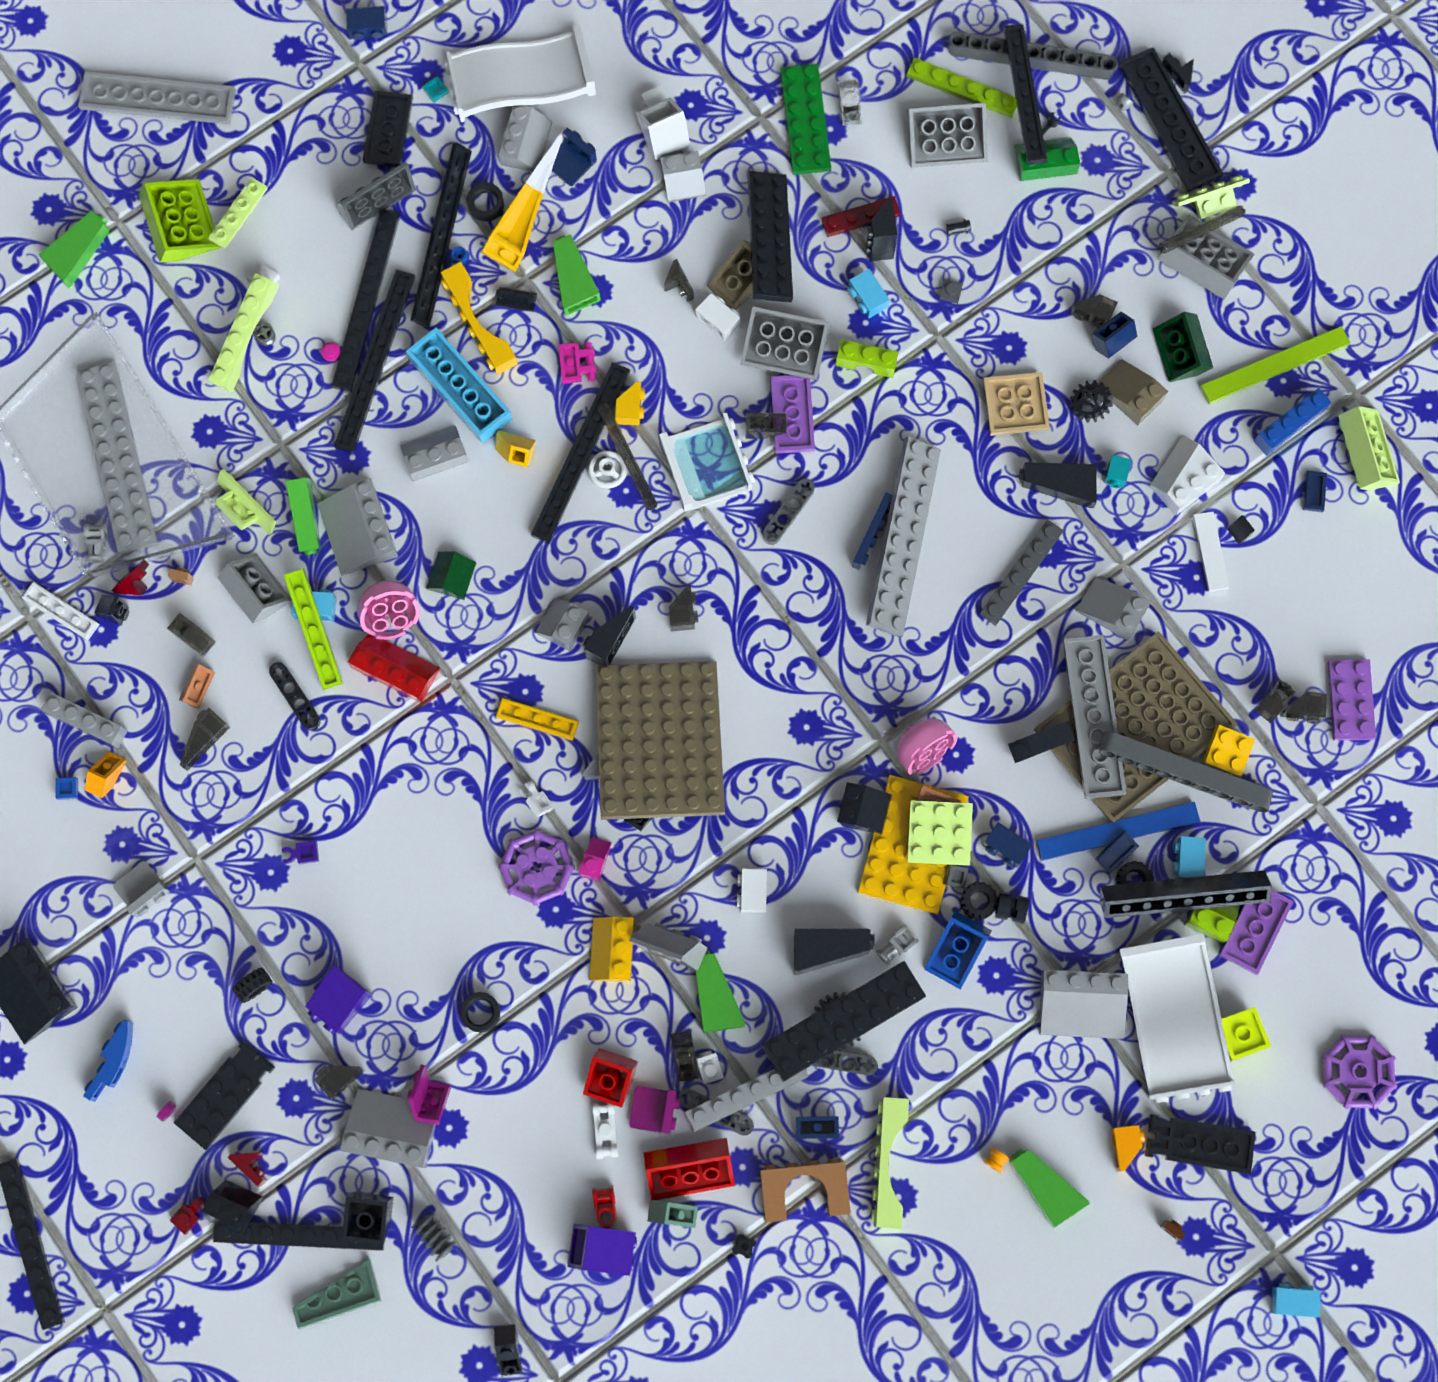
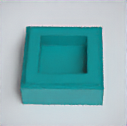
(435, 89)

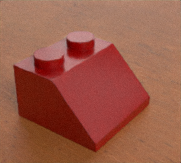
(610, 1077)

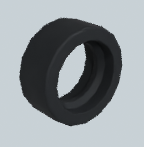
(481, 188)
(495, 1015)

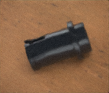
(959, 227)

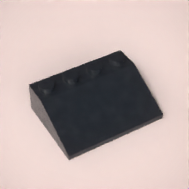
(31, 991)

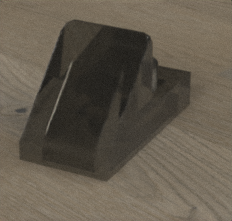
(678, 279)

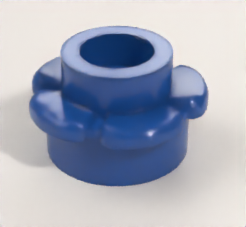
(459, 251)

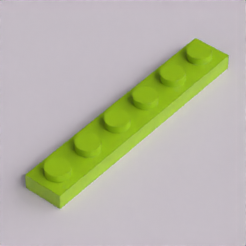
(962, 87)
(313, 629)

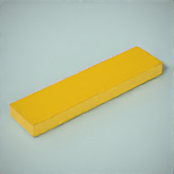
(537, 719)

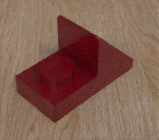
(131, 582)
(245, 1163)

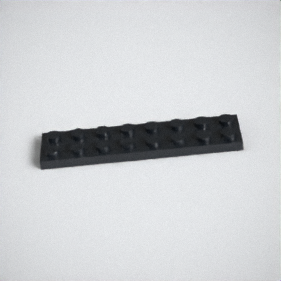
(1170, 119)
(770, 237)
(843, 1021)

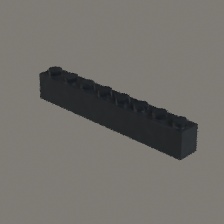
(1185, 894)

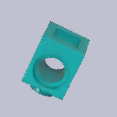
(1117, 471)

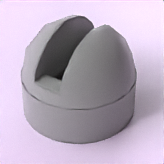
(1125, 101)

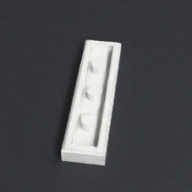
(1210, 551)
(60, 611)

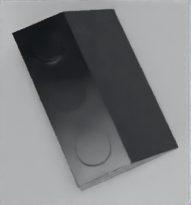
(882, 234)

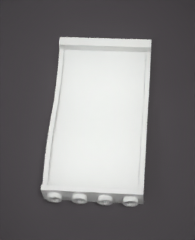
(519, 73)
(1177, 1018)

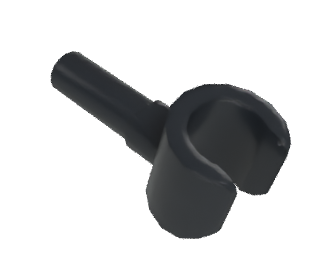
(1050, 123)

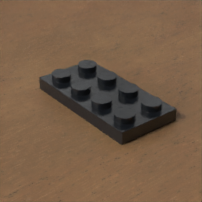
(387, 128)

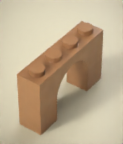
(831, 1175)

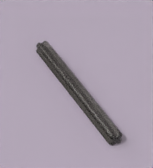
(1201, 229)
(627, 456)

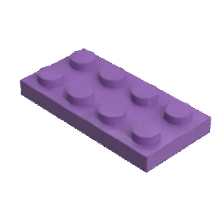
(793, 397)
(1351, 700)
(1256, 932)

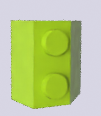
(1213, 922)

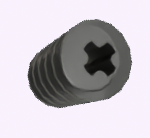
(434, 1236)

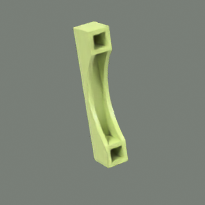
(229, 363)
(888, 1208)

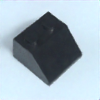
(864, 808)
(231, 1206)
(367, 1217)

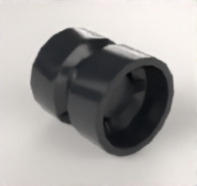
(1012, 907)

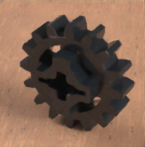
(1084, 407)

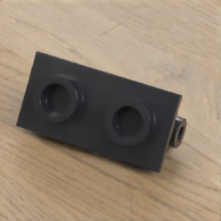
(516, 299)

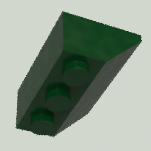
(1183, 347)

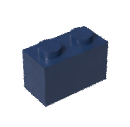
(367, 22)
(1114, 335)
(1007, 845)
(817, 1127)

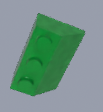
(1061, 160)

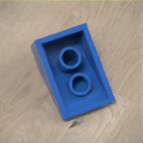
(957, 949)

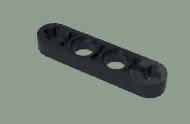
(292, 697)

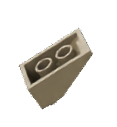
(734, 278)
(1133, 391)

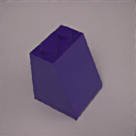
(337, 1000)
(602, 1250)

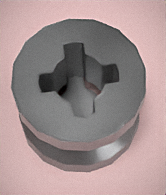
(263, 329)

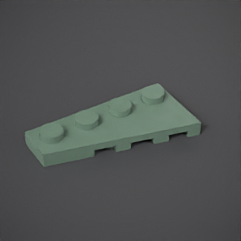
(340, 1297)

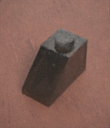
(764, 425)
(337, 1078)

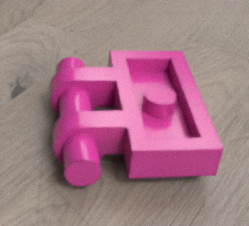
(570, 362)

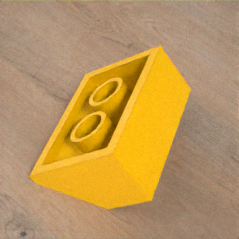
(612, 949)

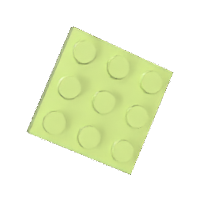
(939, 832)

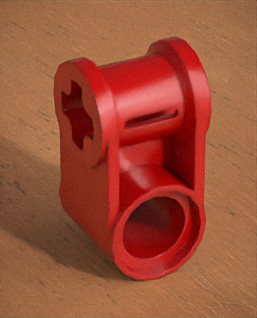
(605, 1204)

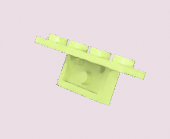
(1213, 200)
(238, 213)
(241, 506)

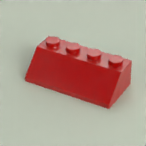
(394, 667)
(688, 1169)

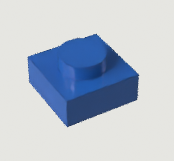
(66, 788)

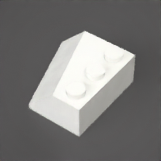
(1186, 475)

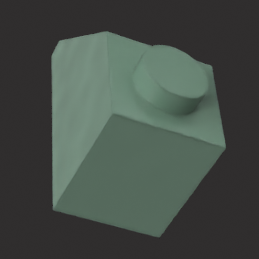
(672, 1213)

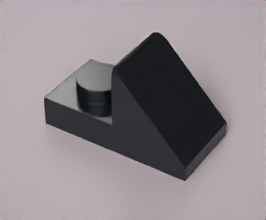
(1179, 74)

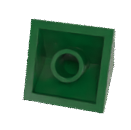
(451, 574)

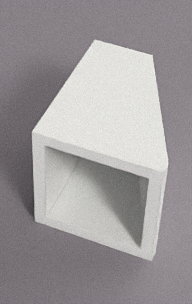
(664, 128)

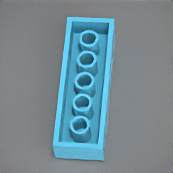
(459, 385)

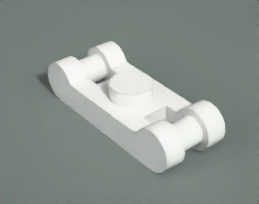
(605, 1130)

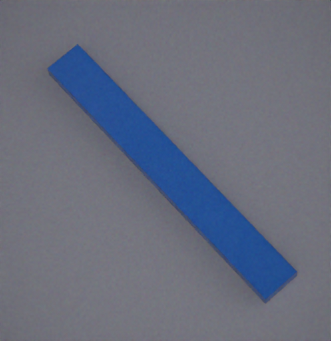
(1106, 833)

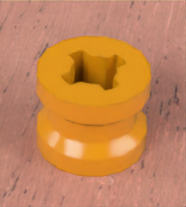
(996, 1160)

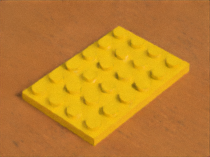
(887, 871)

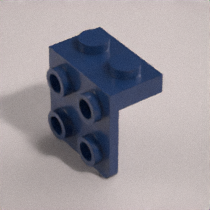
(573, 157)

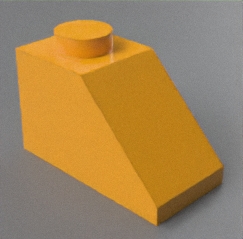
(104, 774)
(1126, 1145)

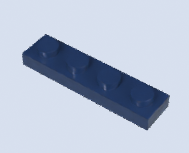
(870, 538)

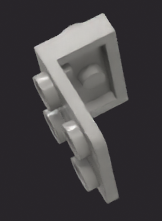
(140, 889)

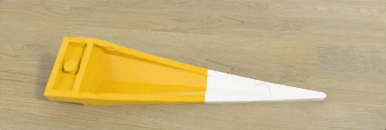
(511, 233)

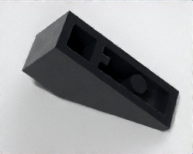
(1041, 742)

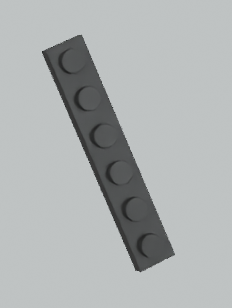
(1021, 572)

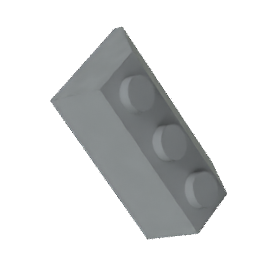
(524, 138)
(434, 453)
(253, 588)
(670, 945)

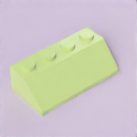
(1368, 448)

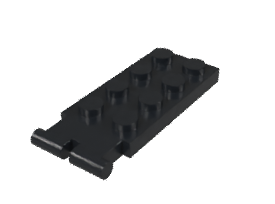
(223, 1096)
(1201, 1144)

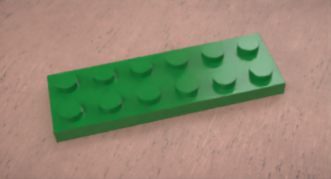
(805, 119)

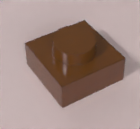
(1173, 1229)

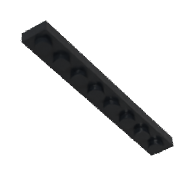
(1025, 94)
(291, 1235)
(30, 1244)

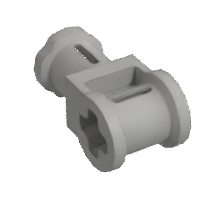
(95, 539)
(898, 944)

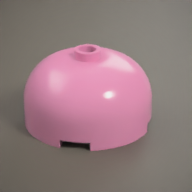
(386, 600)
(924, 745)

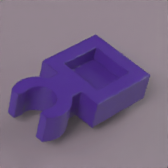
(304, 853)

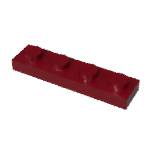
(854, 217)

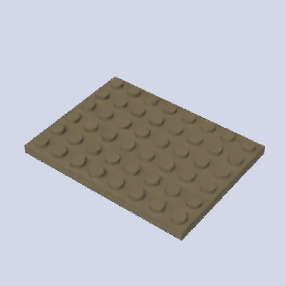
(1156, 704)
(659, 740)

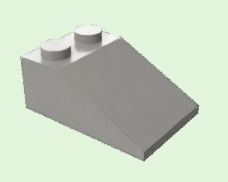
(1113, 607)

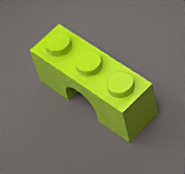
(855, 354)

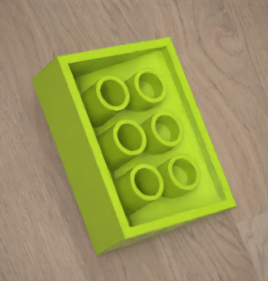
(177, 219)

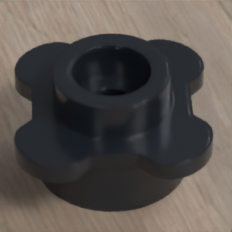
(750, 1243)

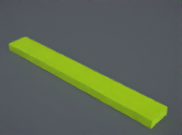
(1275, 365)

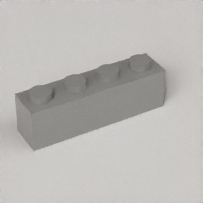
(84, 720)

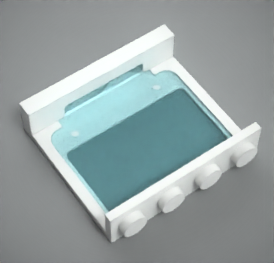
(707, 463)

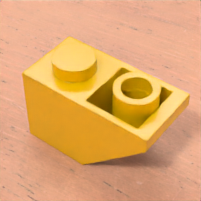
(629, 405)
(515, 448)

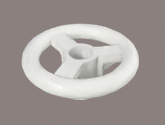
(603, 463)

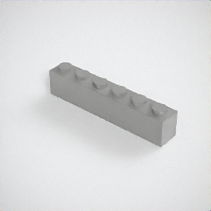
(738, 1099)

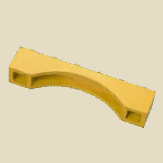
(497, 350)

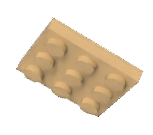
(1016, 403)

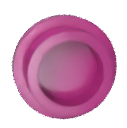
(330, 351)

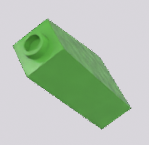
(75, 247)
(574, 278)
(304, 515)
(716, 1000)
(1049, 1190)

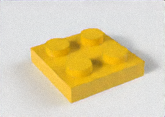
(1228, 750)

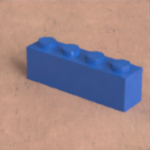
(1292, 421)

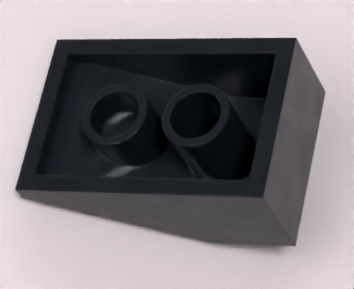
(607, 639)

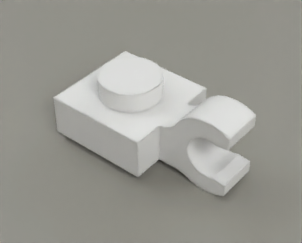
(536, 800)

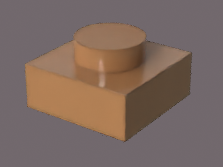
(180, 576)

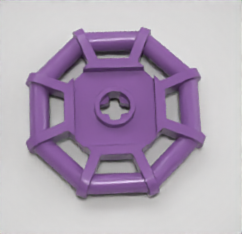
(547, 871)
(1350, 1080)

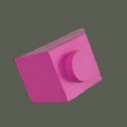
(595, 859)

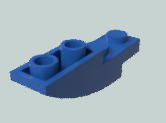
(117, 1055)

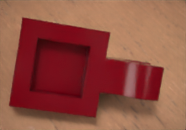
(187, 1216)

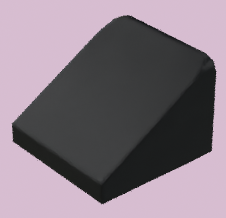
(1241, 529)

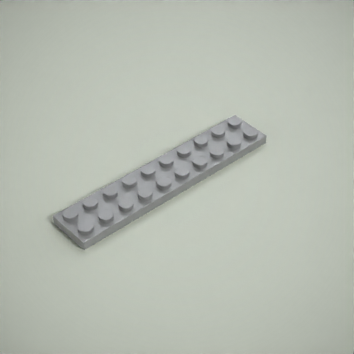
(117, 458)
(903, 537)

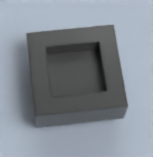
(951, 291)
(955, 876)

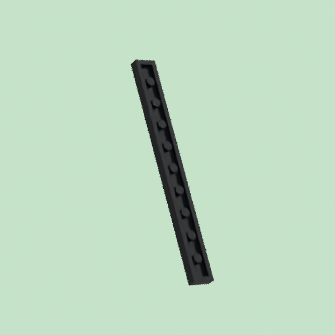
(441, 235)
(366, 300)
(374, 361)
(579, 455)

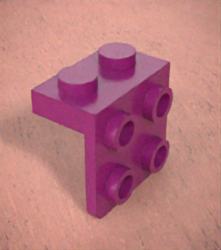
(427, 1098)
(654, 1110)

